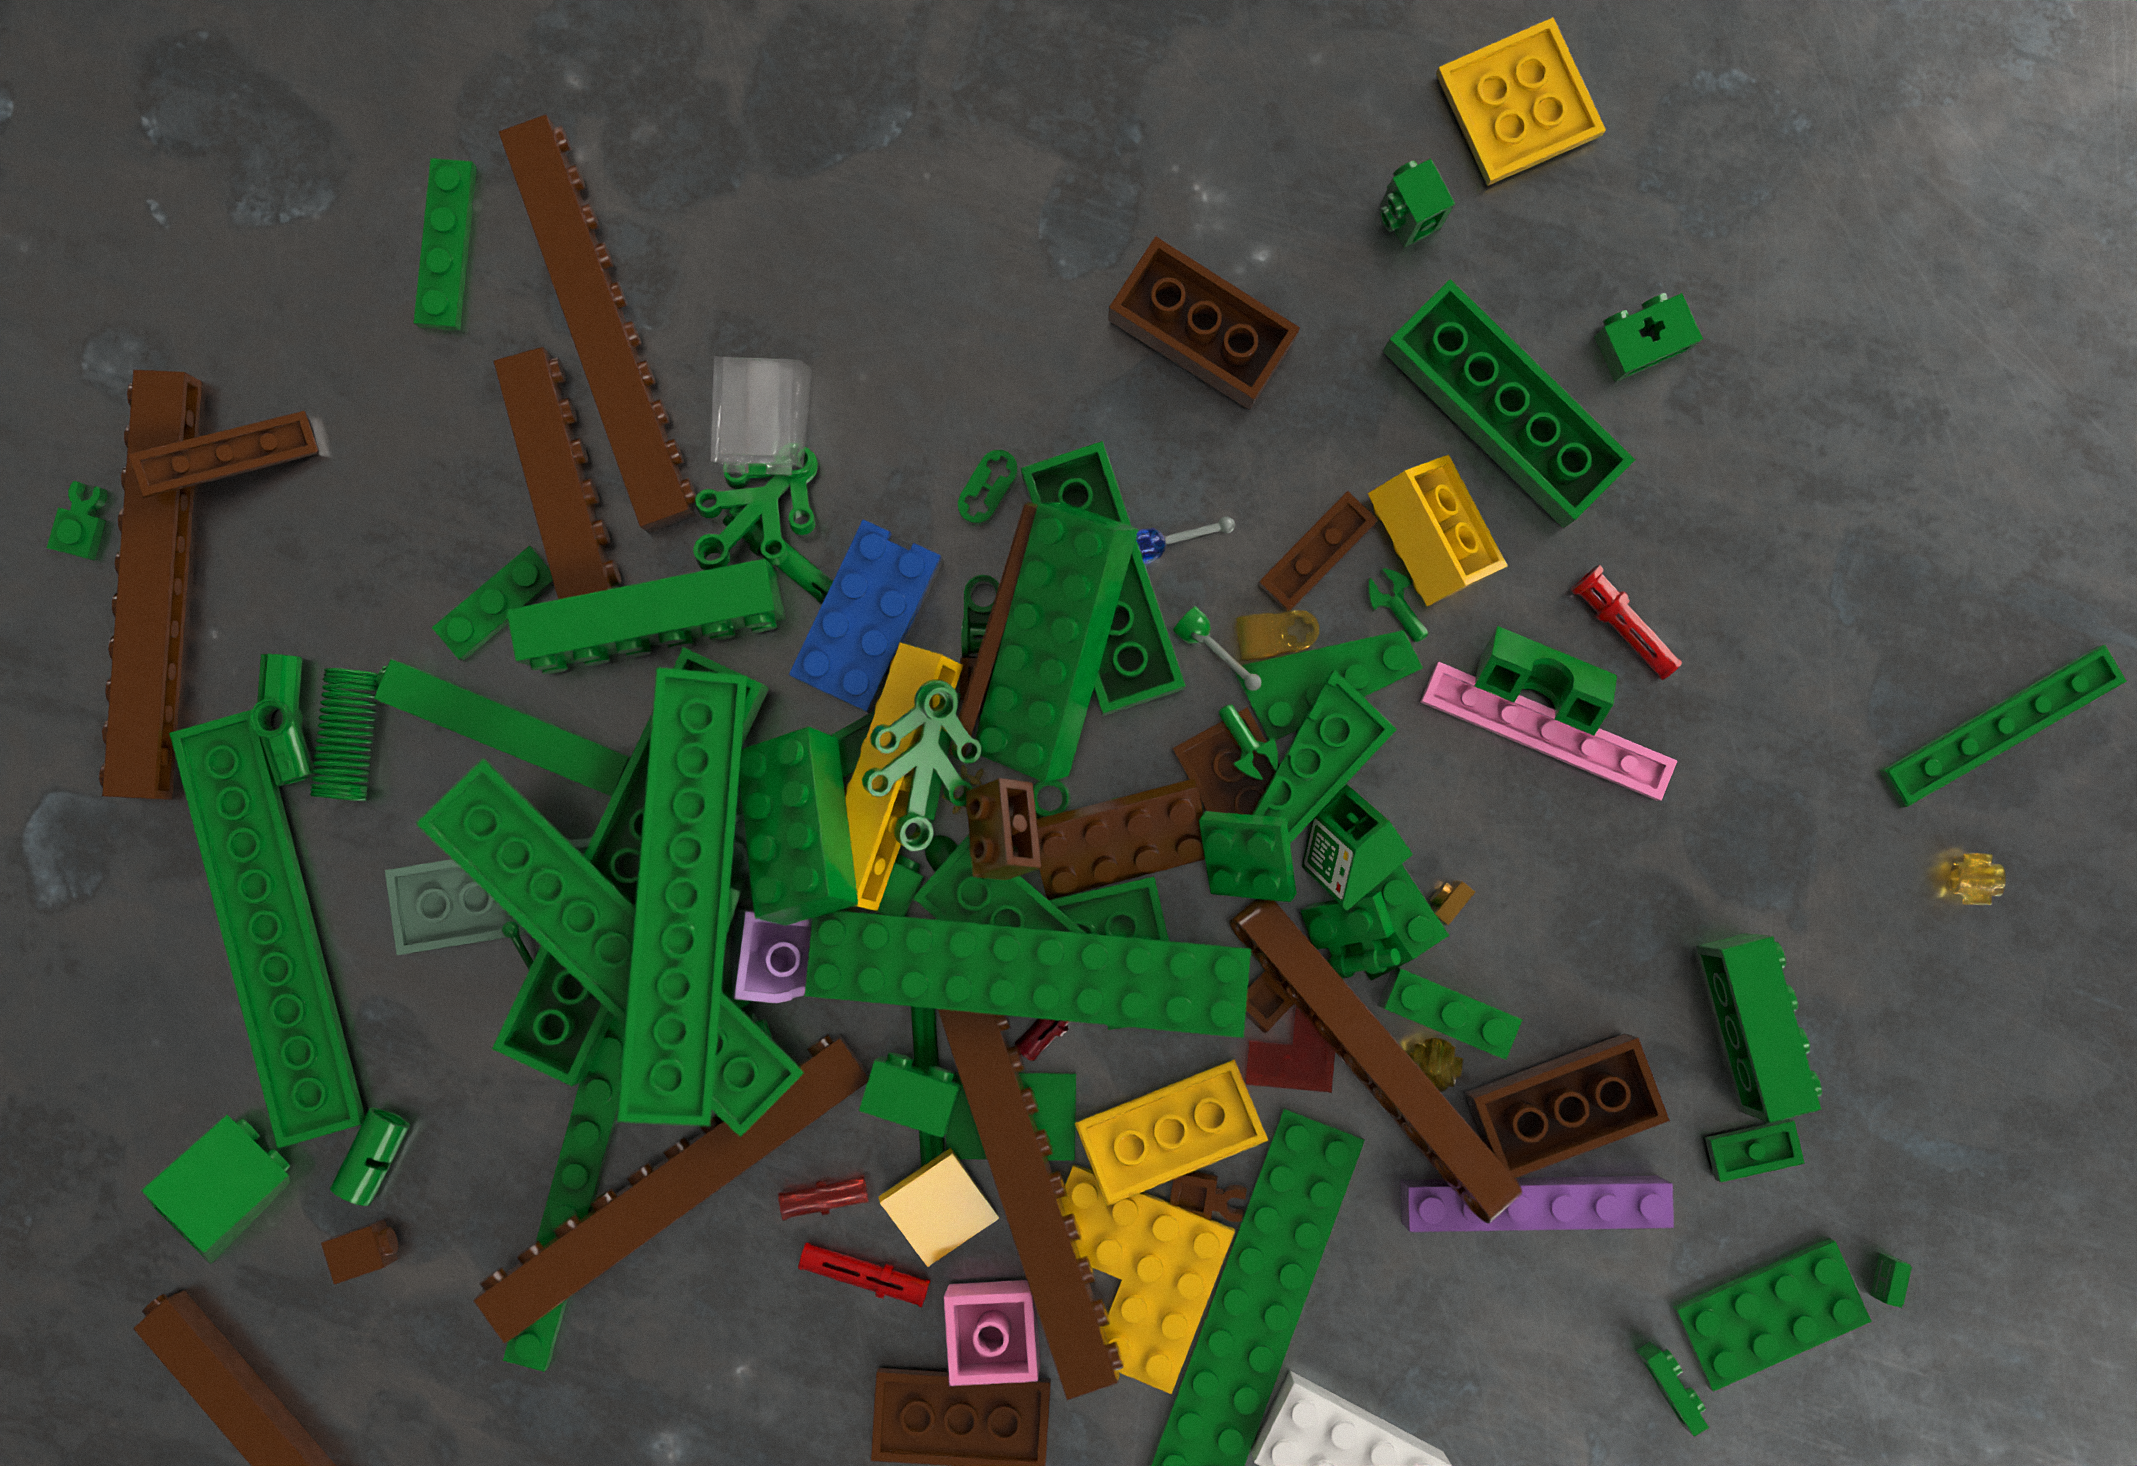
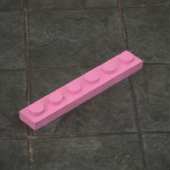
(1536, 728)

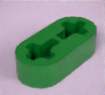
(978, 483)

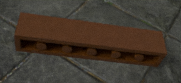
(556, 474)

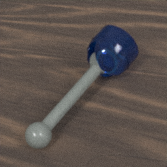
(1153, 542)

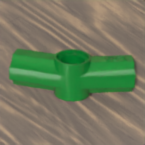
(286, 745)

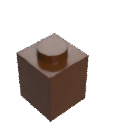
(360, 1251)

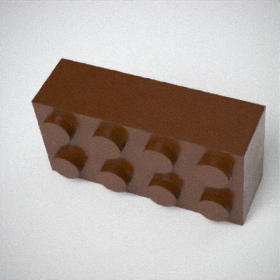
(1202, 323)
(1568, 1105)

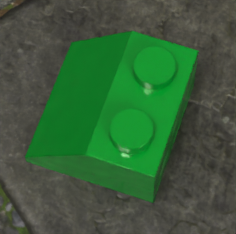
(1412, 919)

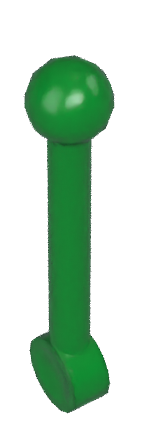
(511, 930)

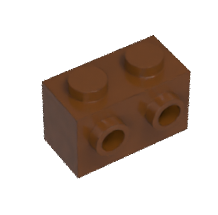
(1002, 829)

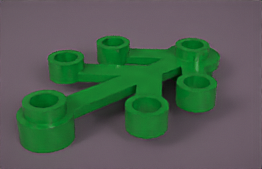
(758, 503)
(924, 758)

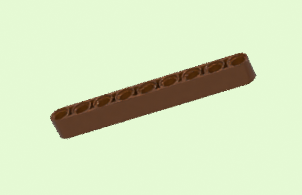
(1376, 1059)

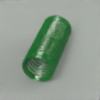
(341, 787)

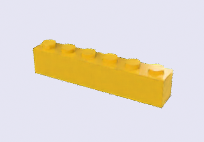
(873, 817)

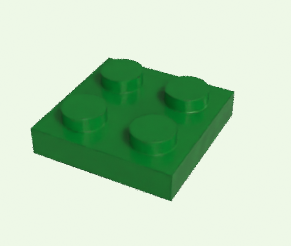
(1248, 856)

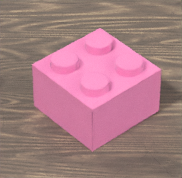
(991, 1333)

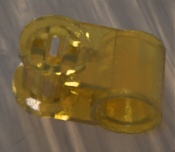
(1267, 634)

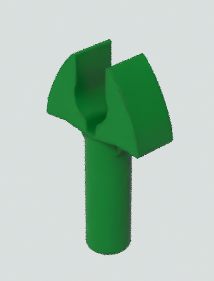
(1396, 603)
(1248, 743)

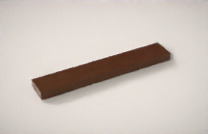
(996, 623)

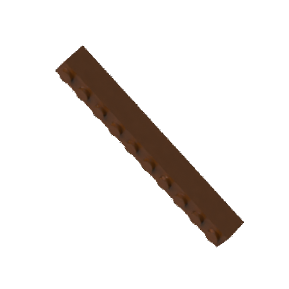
(598, 324)
(149, 597)
(662, 1194)
(1033, 1201)

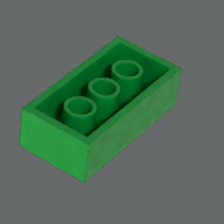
(796, 827)
(1760, 1027)

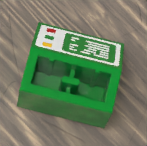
(1352, 848)

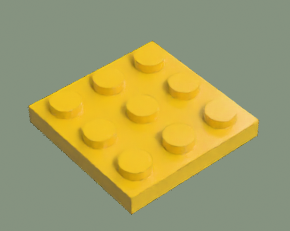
(1520, 101)

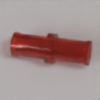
(823, 1197)

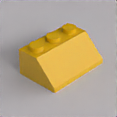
(1436, 529)

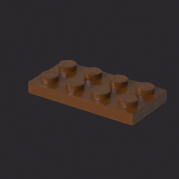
(1120, 839)
(959, 1425)

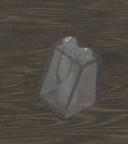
(759, 414)

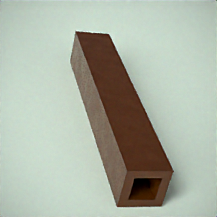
(226, 1385)

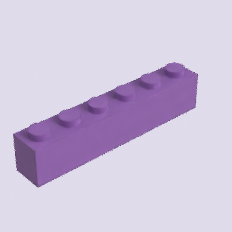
(1545, 1205)

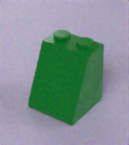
(218, 1187)

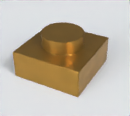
(1450, 900)

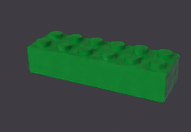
(1507, 404)
(646, 616)
(1054, 640)
(1138, 652)

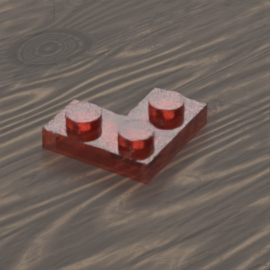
(1298, 1065)

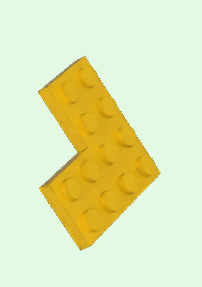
(1164, 1267)

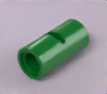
(369, 1157)

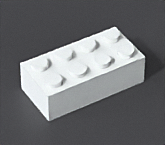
(1323, 1429)

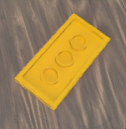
(1170, 1132)

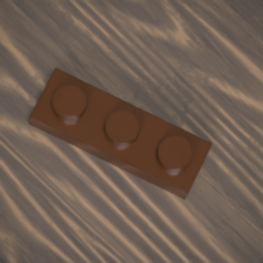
(1317, 551)

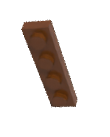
(223, 454)

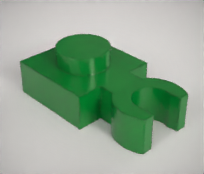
(78, 529)

